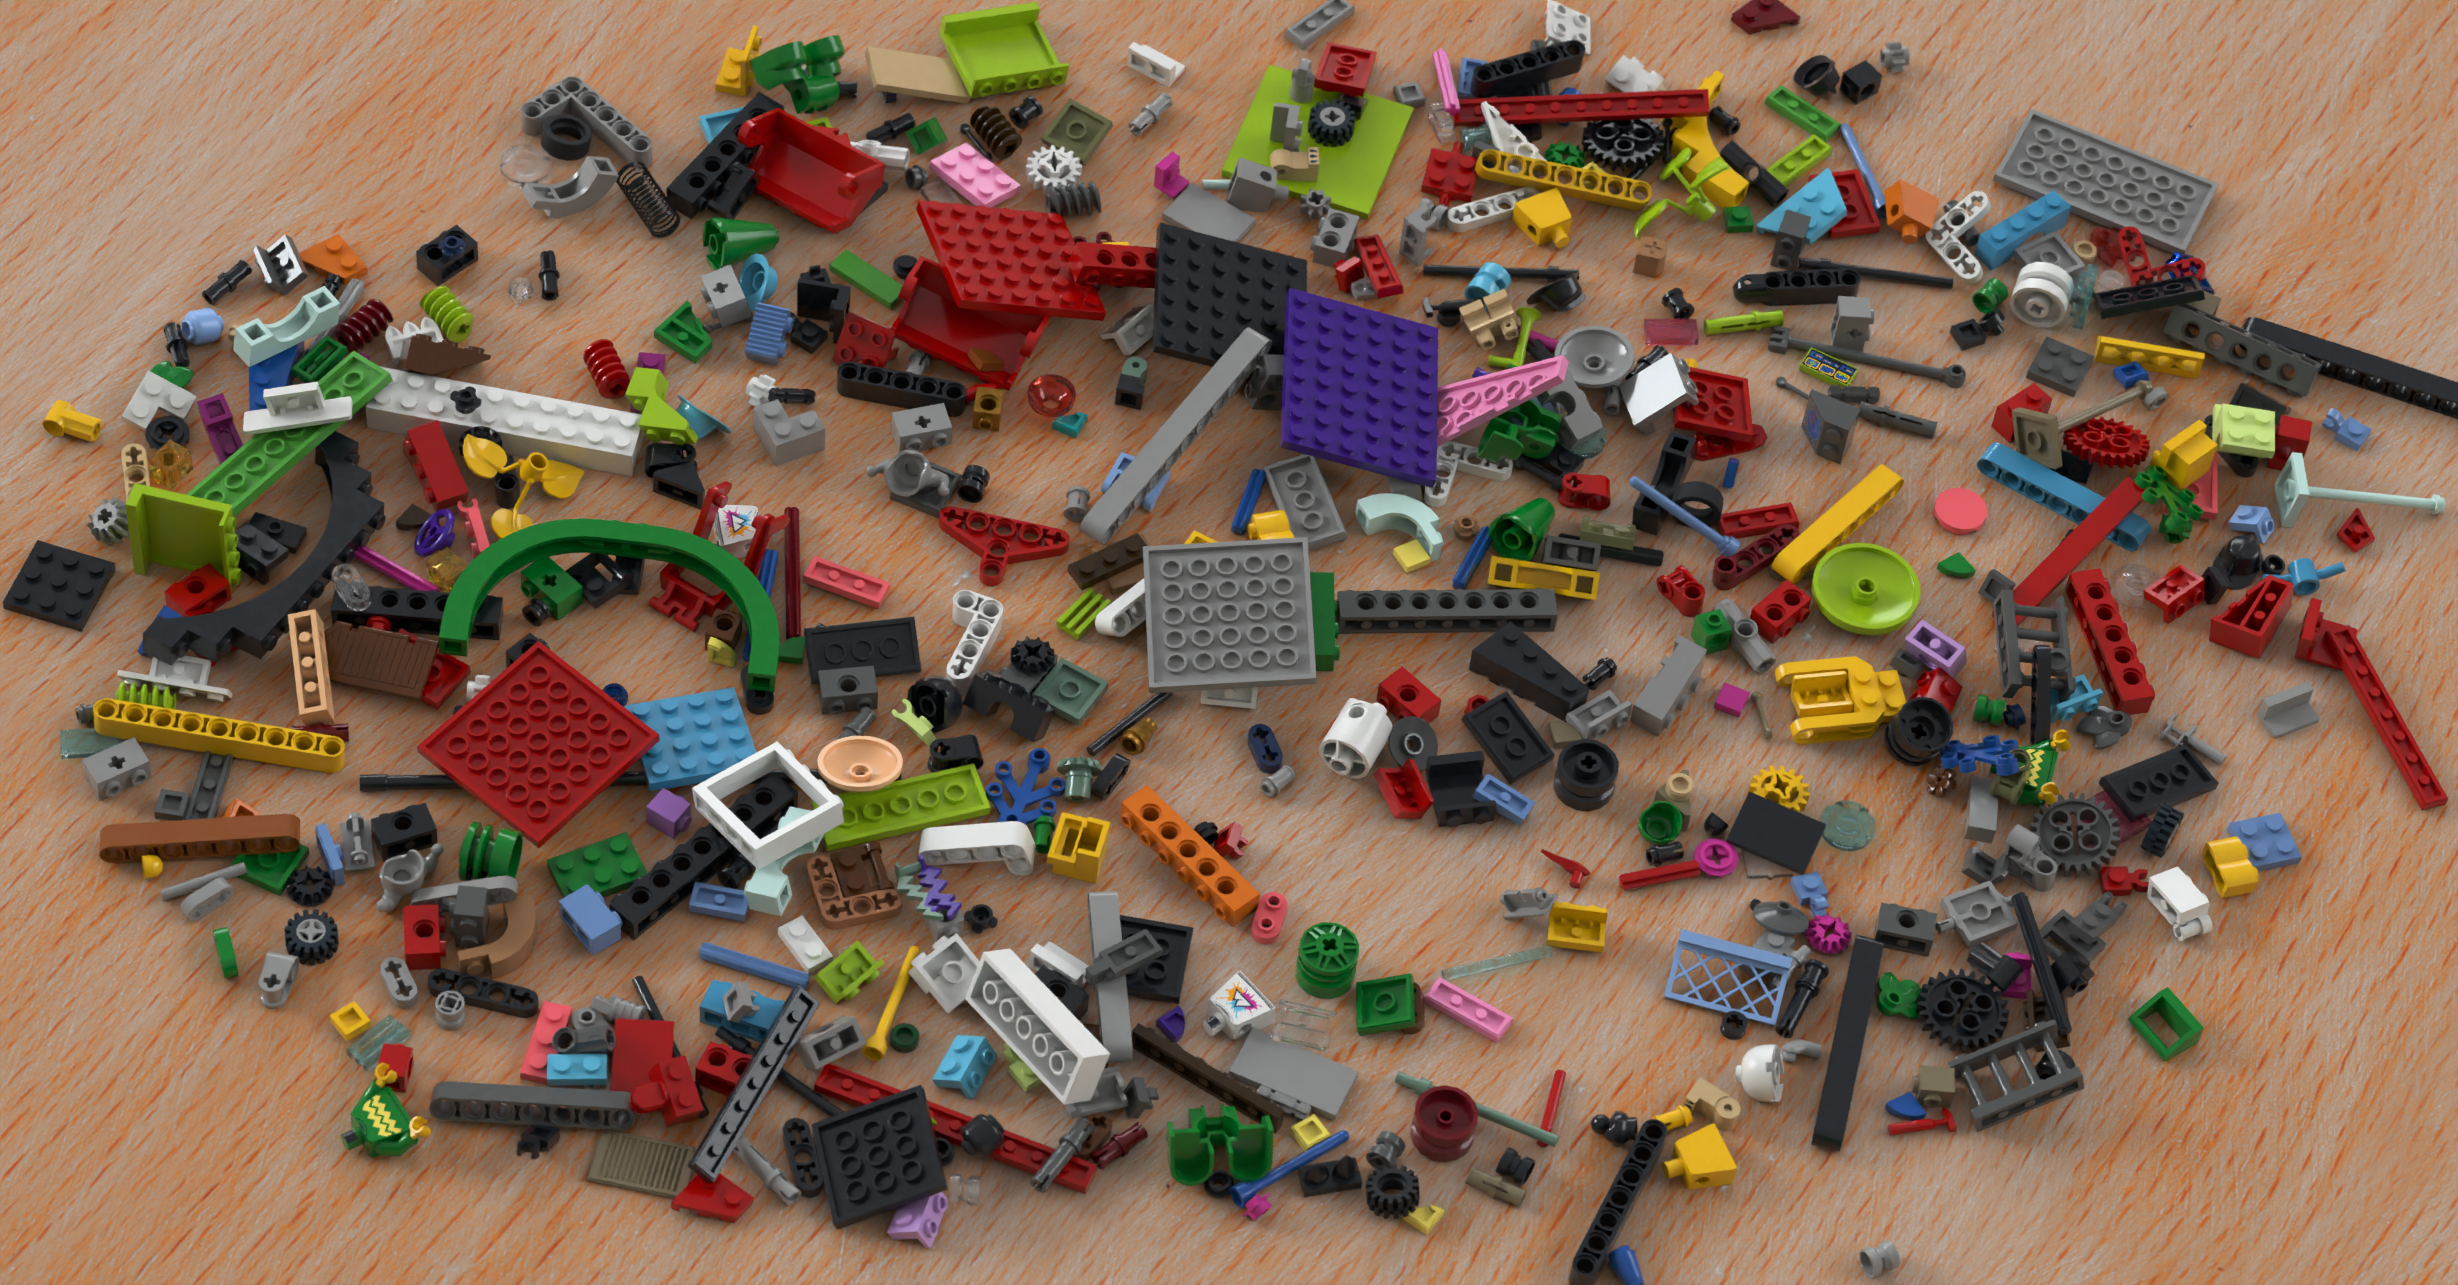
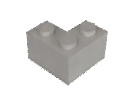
(785, 436)

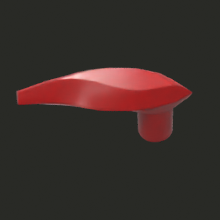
(1576, 869)

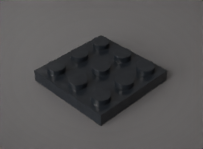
(59, 585)
(1163, 976)

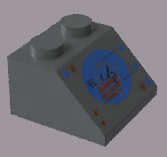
(1829, 425)

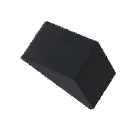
(680, 484)

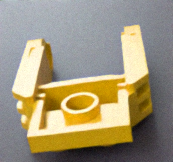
(1873, 694)

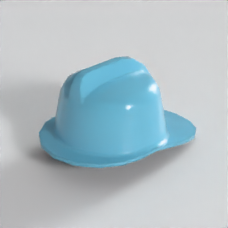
(757, 280)
(698, 420)

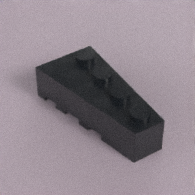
(1529, 671)

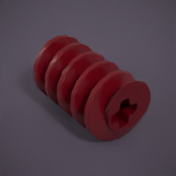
(363, 325)

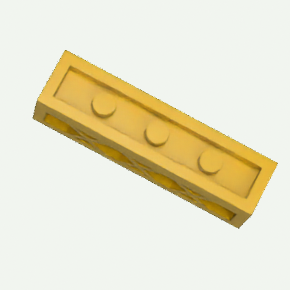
(2149, 356)

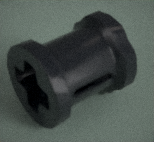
(1025, 112)
(1677, 304)

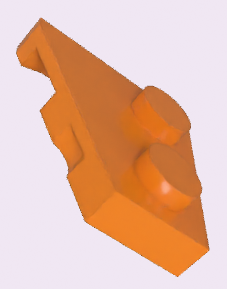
(336, 258)

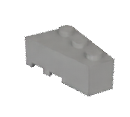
(1670, 687)

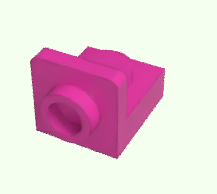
(1168, 178)
(2023, 982)

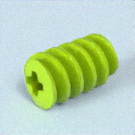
(448, 313)
(154, 698)

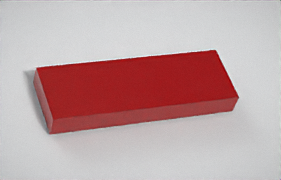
(1756, 520)

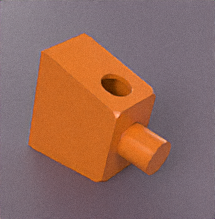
(1910, 210)

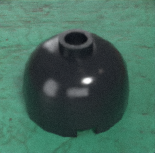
(937, 701)

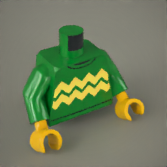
(2043, 760)
(382, 1121)

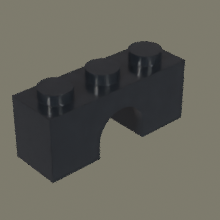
(1030, 712)

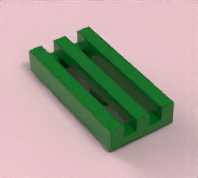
(323, 362)

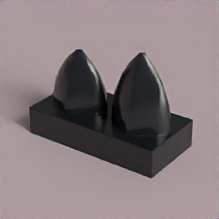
(1330, 1177)

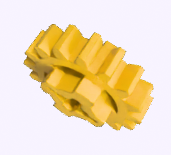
(1781, 787)

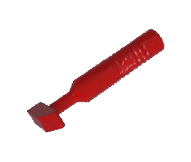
(1923, 1124)

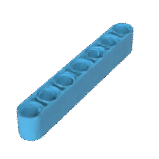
(2055, 492)

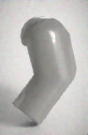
(1802, 1047)

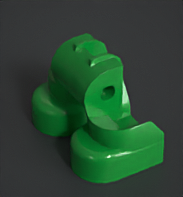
(783, 66)
(1533, 438)
(1192, 1153)

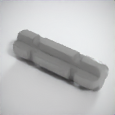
(1287, 1103)

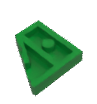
(684, 334)

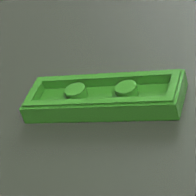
(1802, 113)
(866, 278)

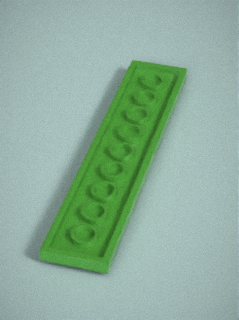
(274, 453)

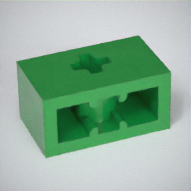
(552, 586)

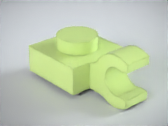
(919, 726)
(1020, 1071)

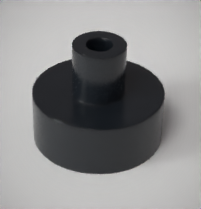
(1992, 322)

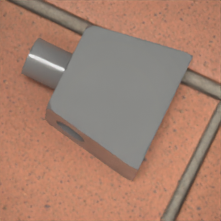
(1254, 187)

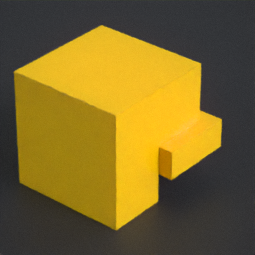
(2186, 455)
(1079, 847)

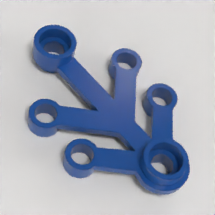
(1965, 755)
(1025, 796)

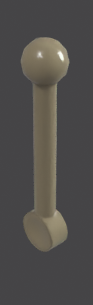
(1756, 697)

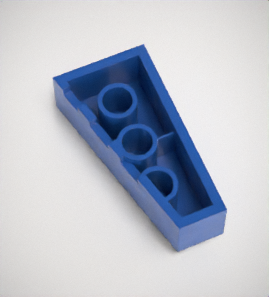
(272, 374)

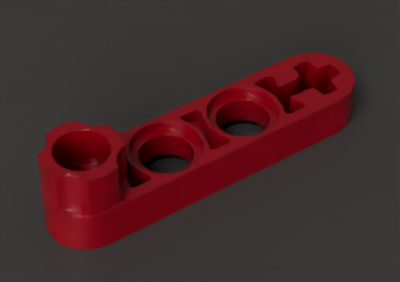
(1729, 573)

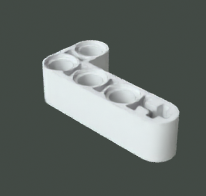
(983, 622)
(980, 843)

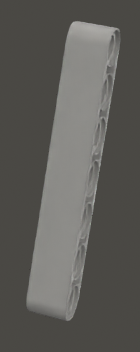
(1110, 995)

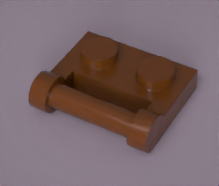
(852, 873)

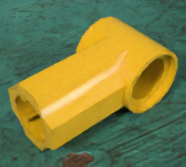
(65, 419)

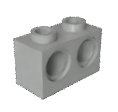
(1334, 237)

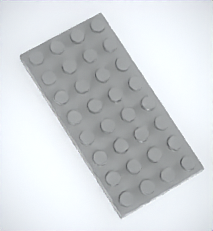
(2106, 181)

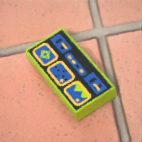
(1828, 368)

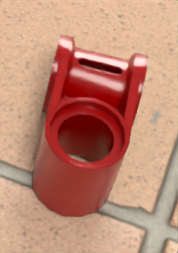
(1587, 491)
(1682, 591)

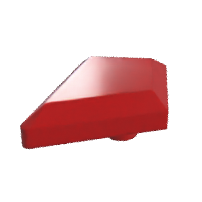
(2356, 532)

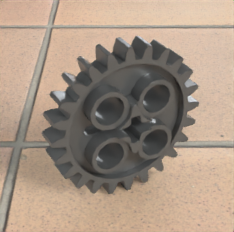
(2101, 833)

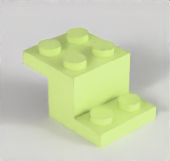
(2244, 430)

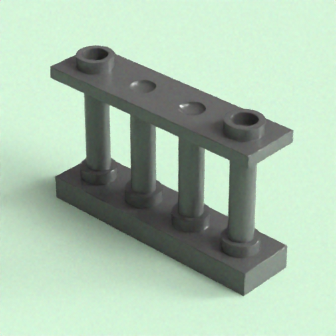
(2007, 642)
(2026, 1099)

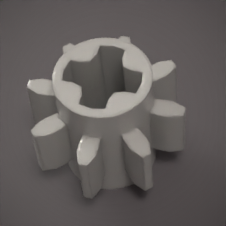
(1894, 57)
(1315, 204)

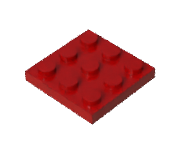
(1721, 409)

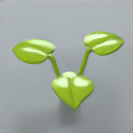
(1697, 203)

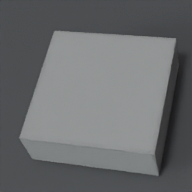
(1409, 94)

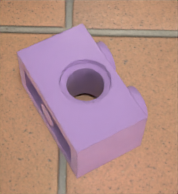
(1935, 649)

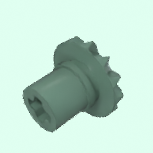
(1078, 776)

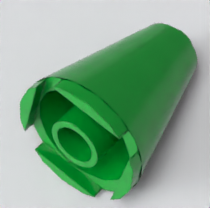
(736, 240)
(1522, 530)

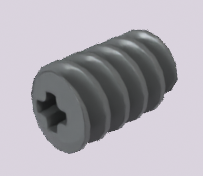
(1073, 198)

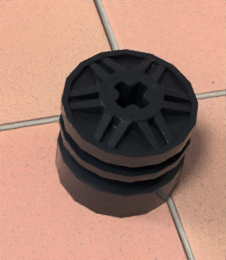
(1918, 731)

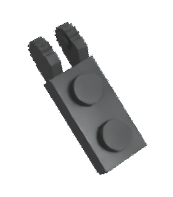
(2096, 919)

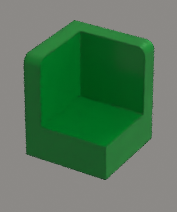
(926, 135)

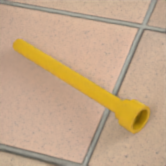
(876, 1044)

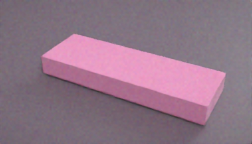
(1468, 1009)

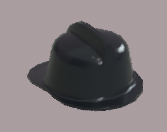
(1817, 75)
(1560, 295)
(2240, 560)

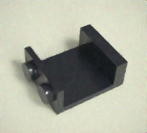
(1452, 784)

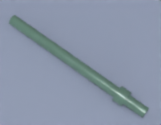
(1487, 1113)

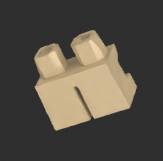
(1484, 329)

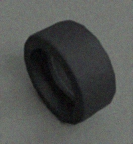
(562, 148)
(1702, 493)

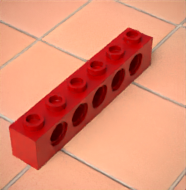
(1113, 265)
(2109, 642)

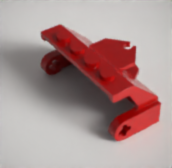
(810, 169)
(940, 328)

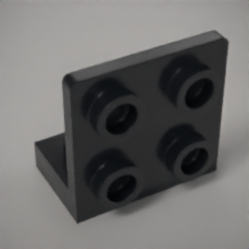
(824, 303)

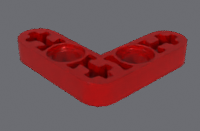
(2145, 271)

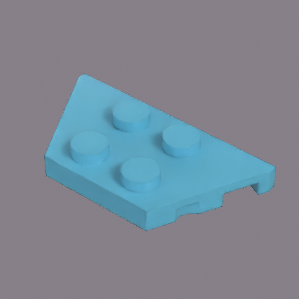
(1818, 200)

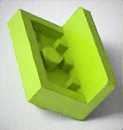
(847, 972)

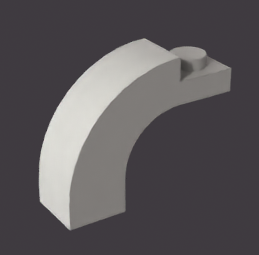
(575, 194)

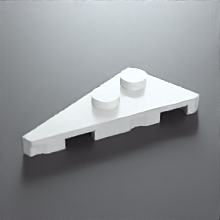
(1508, 137)

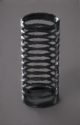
(638, 182)

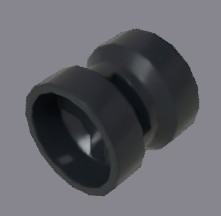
(974, 481)
(1512, 1164)

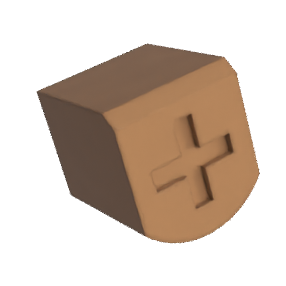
(1650, 257)

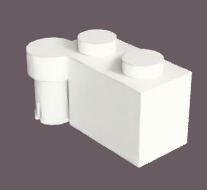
(2180, 903)

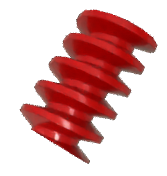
(606, 369)

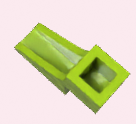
(658, 421)

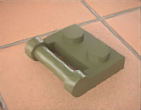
(1607, 533)

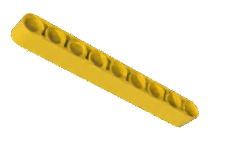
(219, 735)

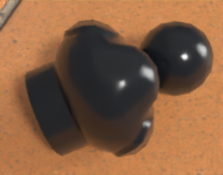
(1617, 1128)

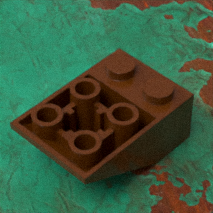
(432, 358)

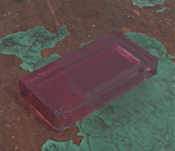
(1671, 331)

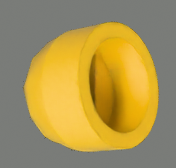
(151, 866)

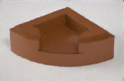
(985, 360)

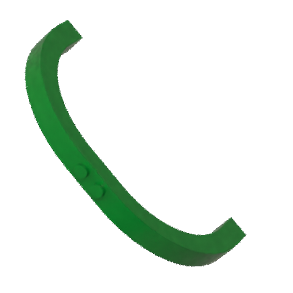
(623, 540)

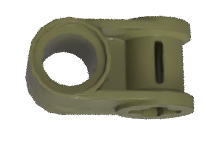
(2012, 785)

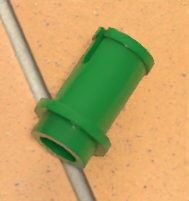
(1043, 835)

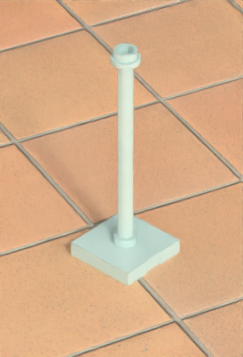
(2294, 491)

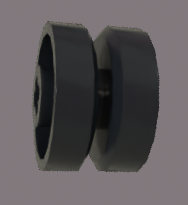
(1586, 775)

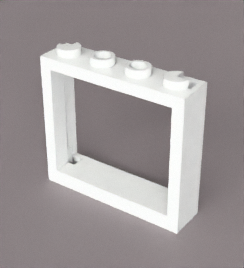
(784, 840)

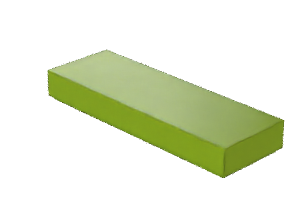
(1800, 160)

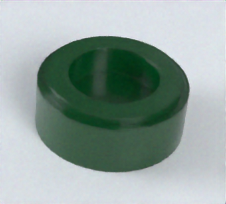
(904, 1038)

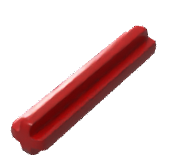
(1659, 875)

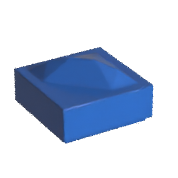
(2129, 374)

